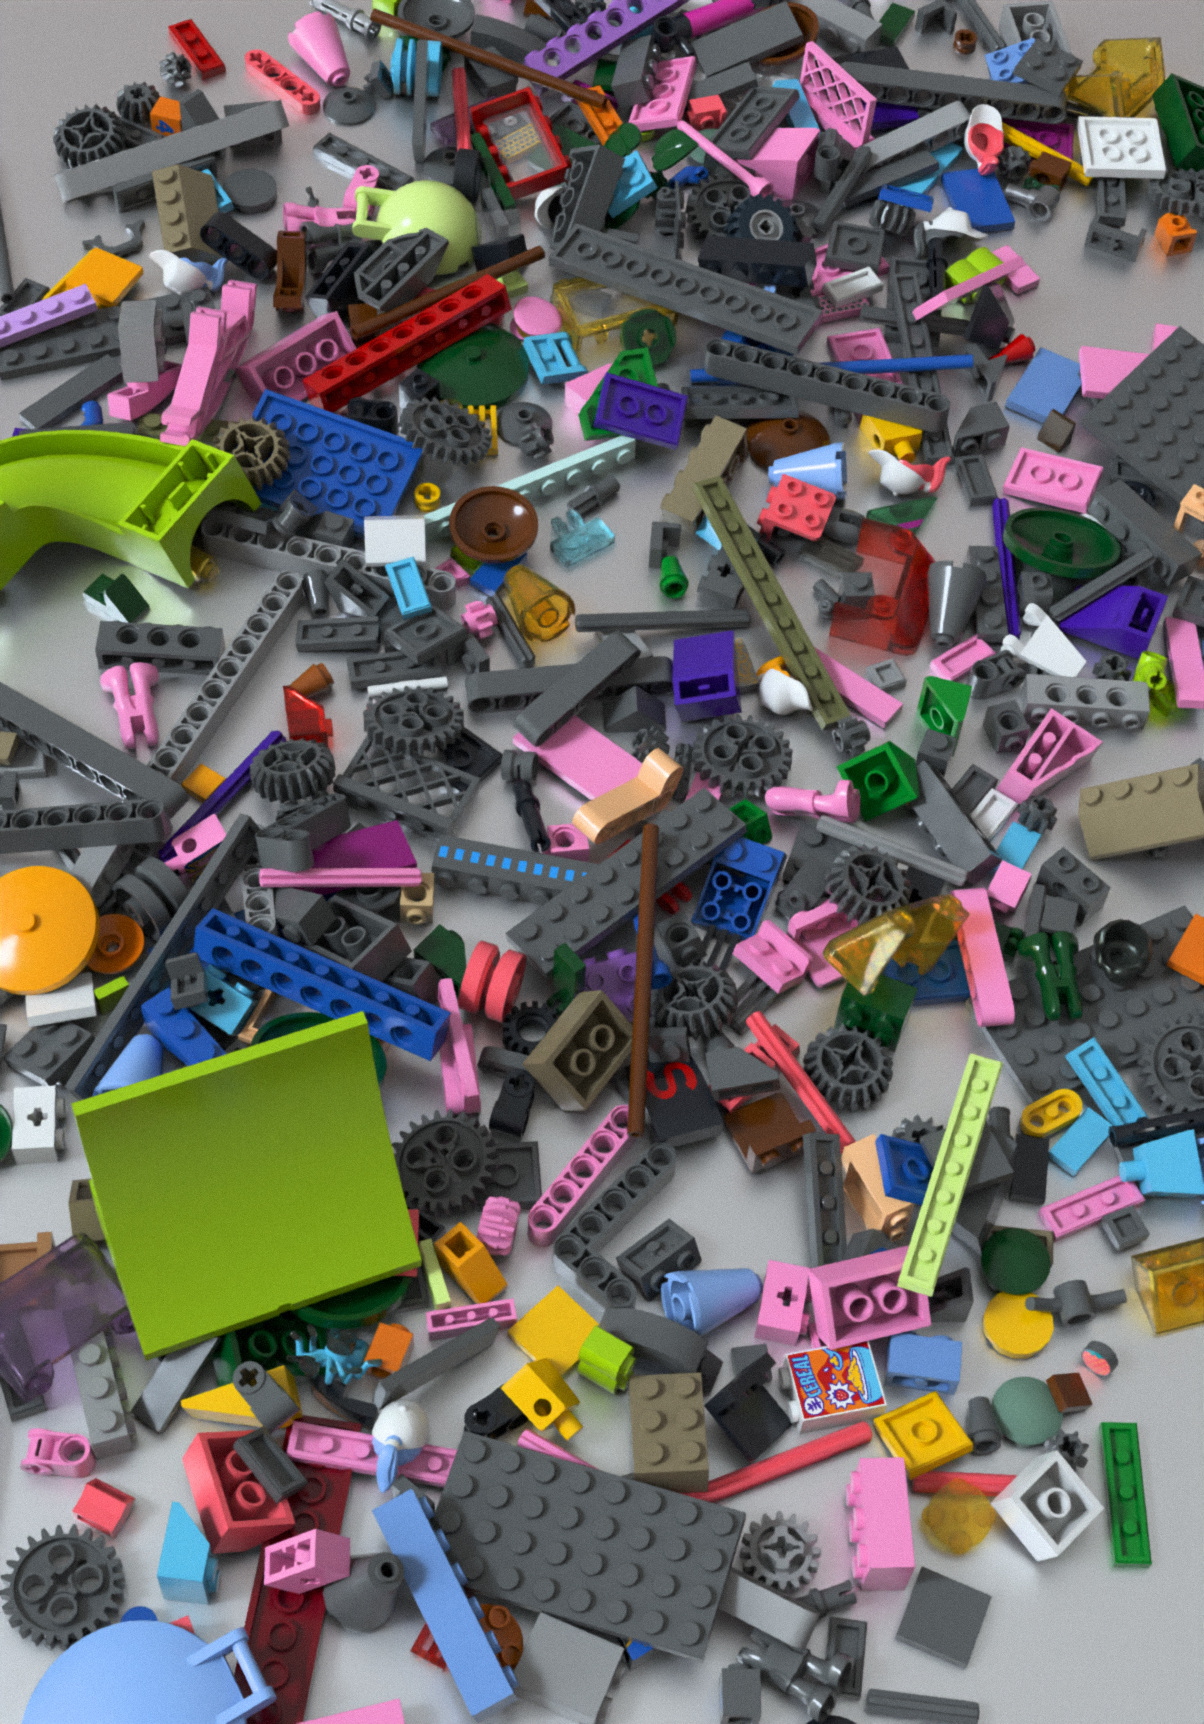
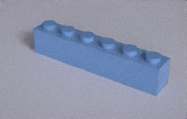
(445, 1605)

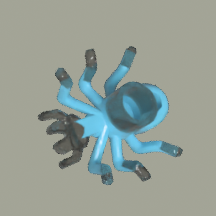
(341, 1350)

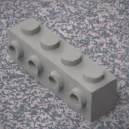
(102, 1397)

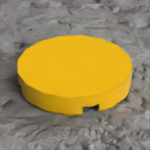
(1014, 1328)

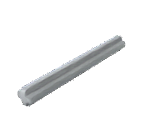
(895, 851)

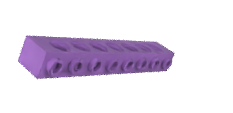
(609, 36)

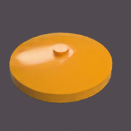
(44, 929)

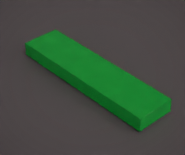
(1125, 1495)

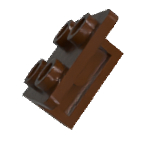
(767, 1132)

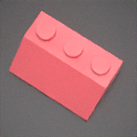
(229, 1497)

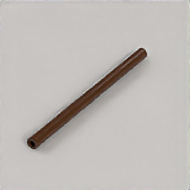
(421, 303)

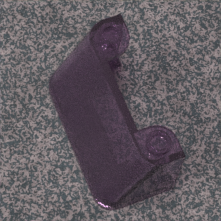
(55, 1310)

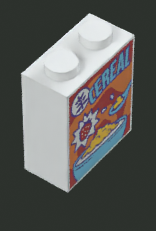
(832, 1387)

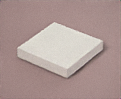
(66, 1003)

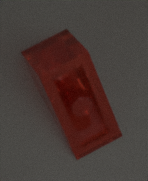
(305, 717)

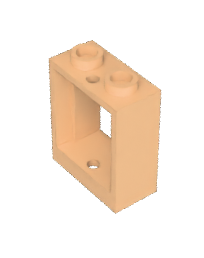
(866, 1192)

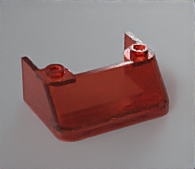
(887, 621)

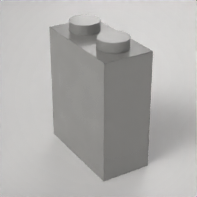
(569, 1670)

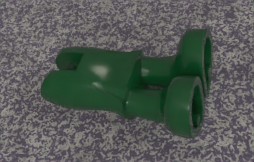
(1058, 981)

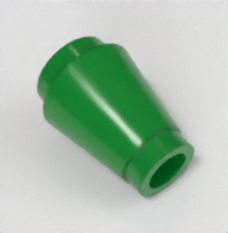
(672, 578)

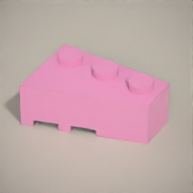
(1048, 757)

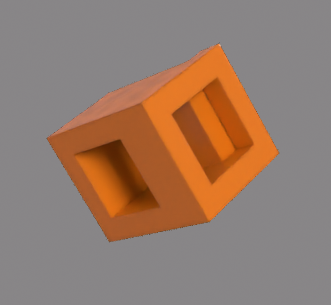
(1175, 228)

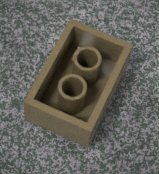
(581, 1051)
(669, 1431)

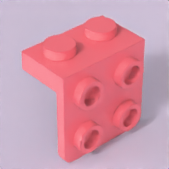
(796, 508)

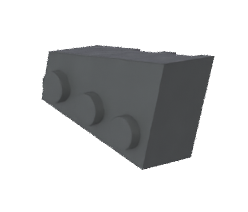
(980, 1207)

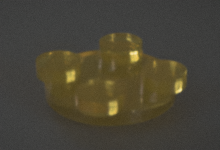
(959, 1515)

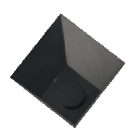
(991, 318)

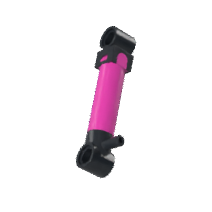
(679, 29)

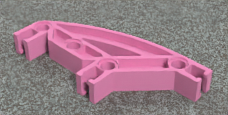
(214, 346)

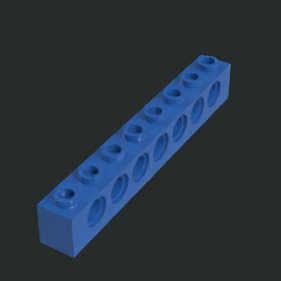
(321, 983)

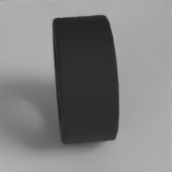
(468, 173)

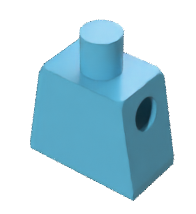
(1166, 1167)

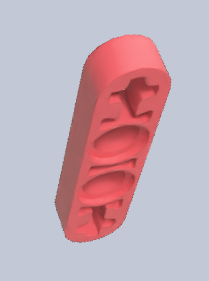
(303, 99)

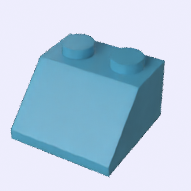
(186, 1562)

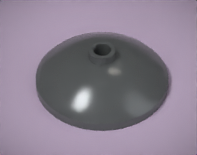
(443, 16)

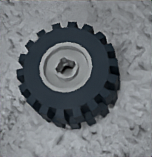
(762, 220)

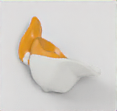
(779, 690)

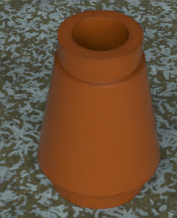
(313, 681)

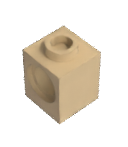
(421, 911)

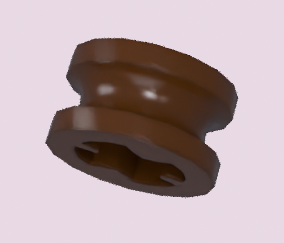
(965, 41)

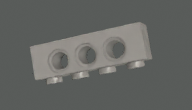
(1086, 700)

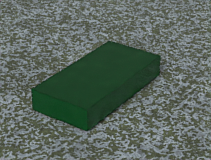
(894, 23)

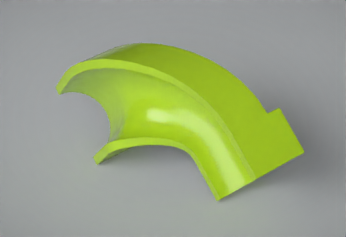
(112, 495)

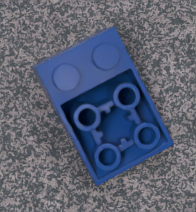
(737, 901)

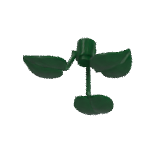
(669, 151)

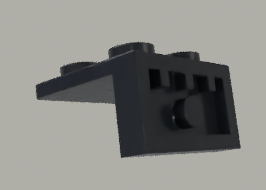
(749, 1411)

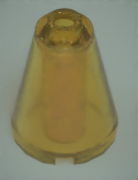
(538, 604)

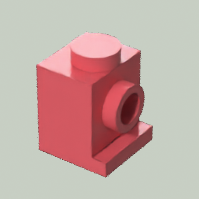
(706, 113)

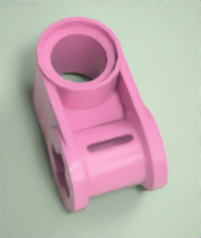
(364, 176)
(51, 1451)

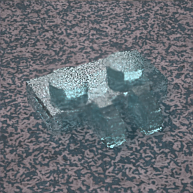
(582, 541)

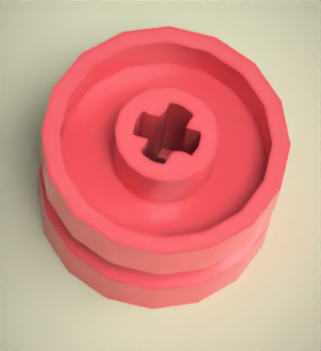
(492, 981)

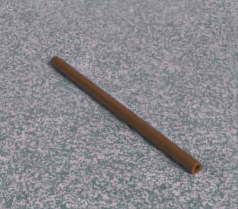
(490, 59)
(643, 982)

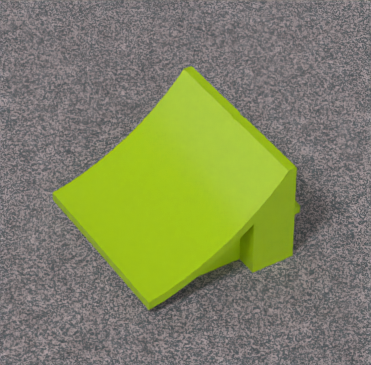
(247, 1185)

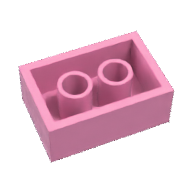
(861, 1299)
(880, 1524)

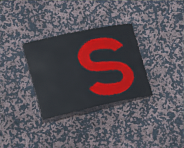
(679, 1103)

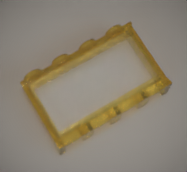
(596, 309)

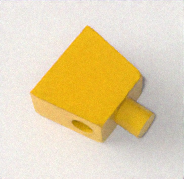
(892, 437)
(544, 1398)

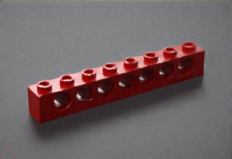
(407, 344)

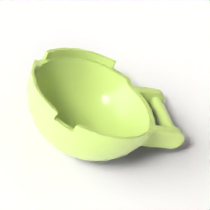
(417, 207)

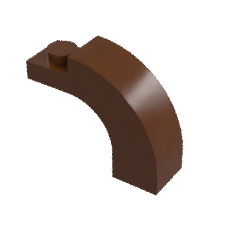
(291, 271)

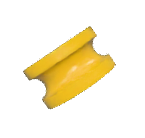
(427, 489)

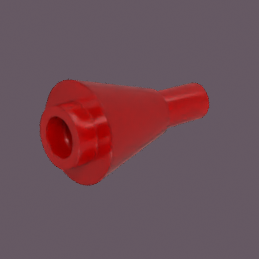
(1018, 350)

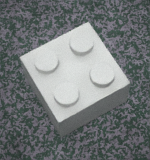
(1047, 1506)

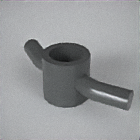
(1075, 1302)

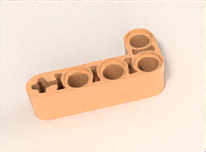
(632, 800)

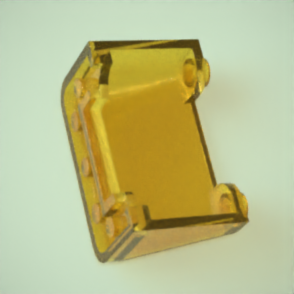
(1123, 77)
(905, 934)

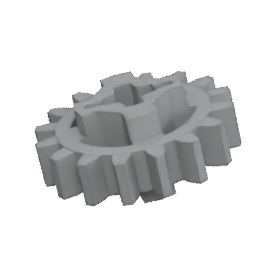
(794, 1550)

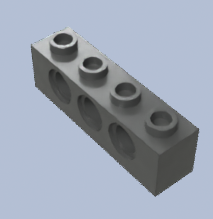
(165, 646)

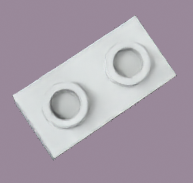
(30, 1141)

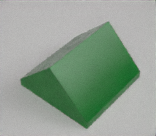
(943, 706)
(884, 778)

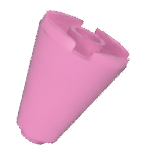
(321, 47)

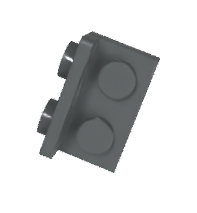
(659, 1253)

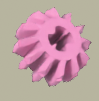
(499, 1225)

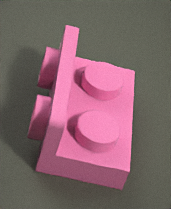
(774, 957)

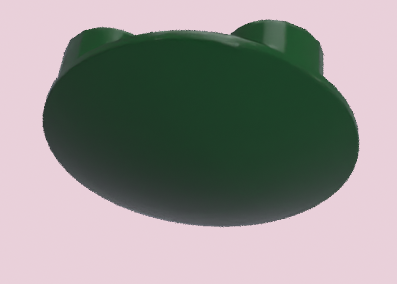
(1015, 1261)

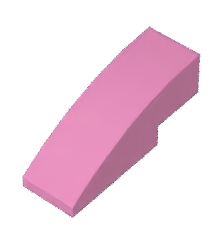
(141, 397)

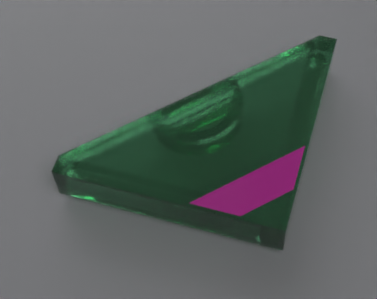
(906, 515)

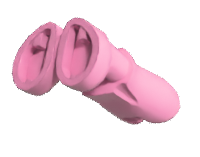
(296, 214)
(134, 711)
(791, 801)

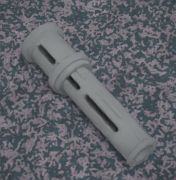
(354, 18)

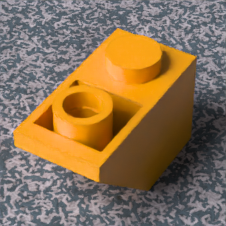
(469, 1264)

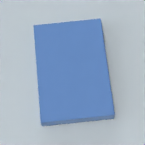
(1046, 385)

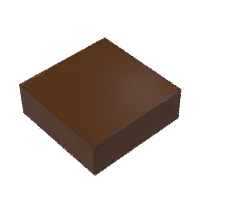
(1069, 1392)

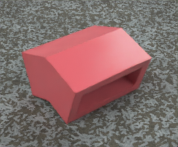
(103, 1507)

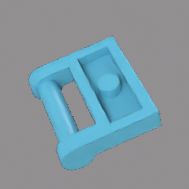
(548, 361)

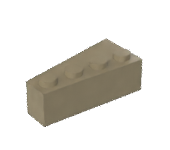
(718, 454)

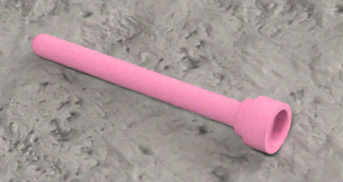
(756, 184)

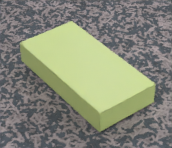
(434, 1276)

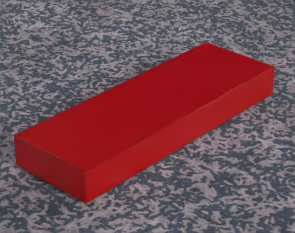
(196, 49)

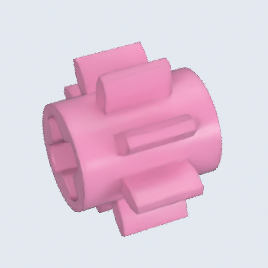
(479, 619)

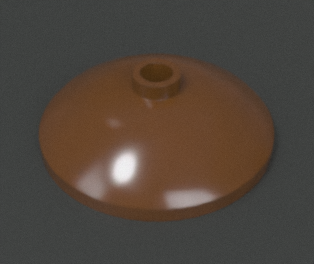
(810, 29)
(782, 437)
(498, 513)

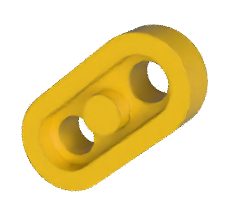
(1049, 1116)

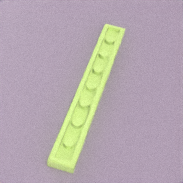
(950, 1176)

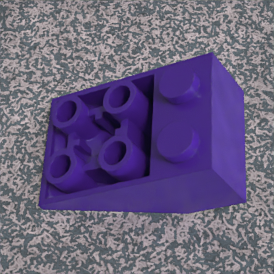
(1119, 619)
(706, 676)

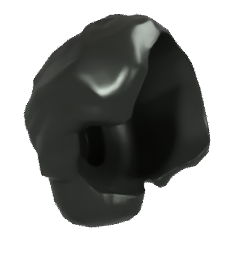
(1122, 950)

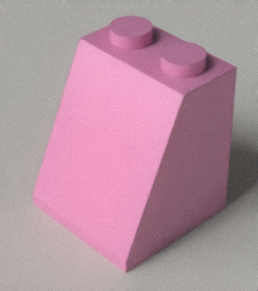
(786, 160)

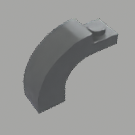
(663, 1343)

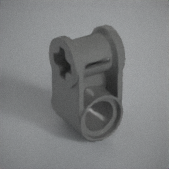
(293, 514)
(994, 675)
(267, 1398)

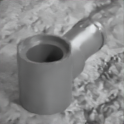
(1038, 202)

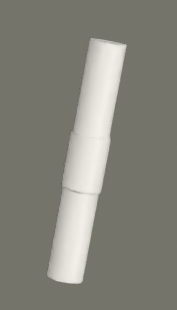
(435, 683)

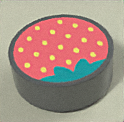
(1099, 1358)

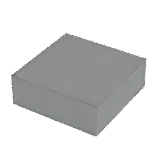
(886, 675)

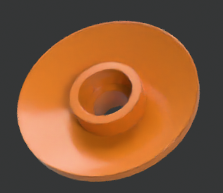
(120, 932)

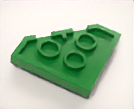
(630, 364)

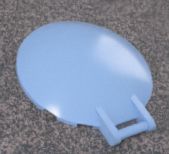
(149, 1677)

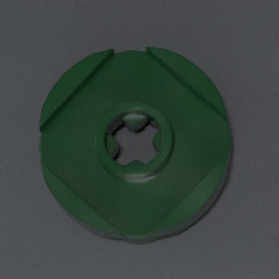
(655, 324)

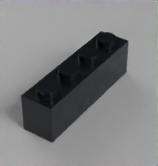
(760, 260)

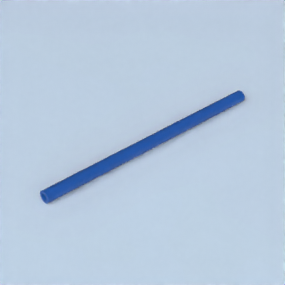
(876, 366)

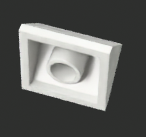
(394, 539)

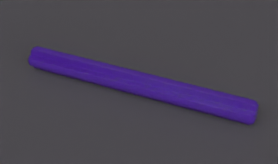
(1007, 566)
(223, 794)

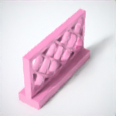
(827, 108)

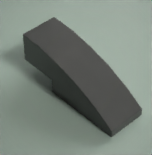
(505, 37)

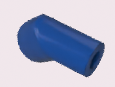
(689, 175)
(93, 413)

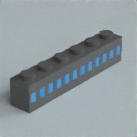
(504, 870)

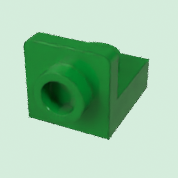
(756, 821)

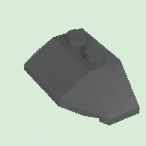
(400, 269)

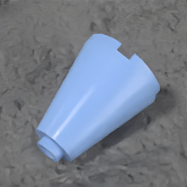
(820, 467)
(137, 1062)
(709, 1297)

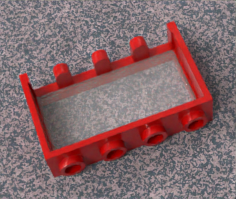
(521, 142)

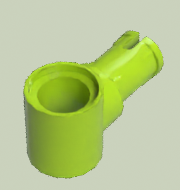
(1151, 670)

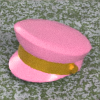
(535, 317)

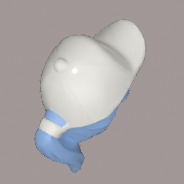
(185, 276)
(398, 1438)

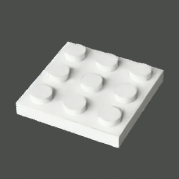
(1121, 147)

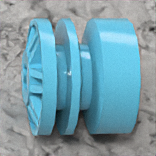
(404, 67)

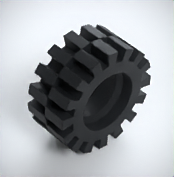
(524, 1017)

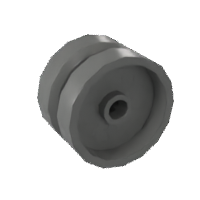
(150, 896)

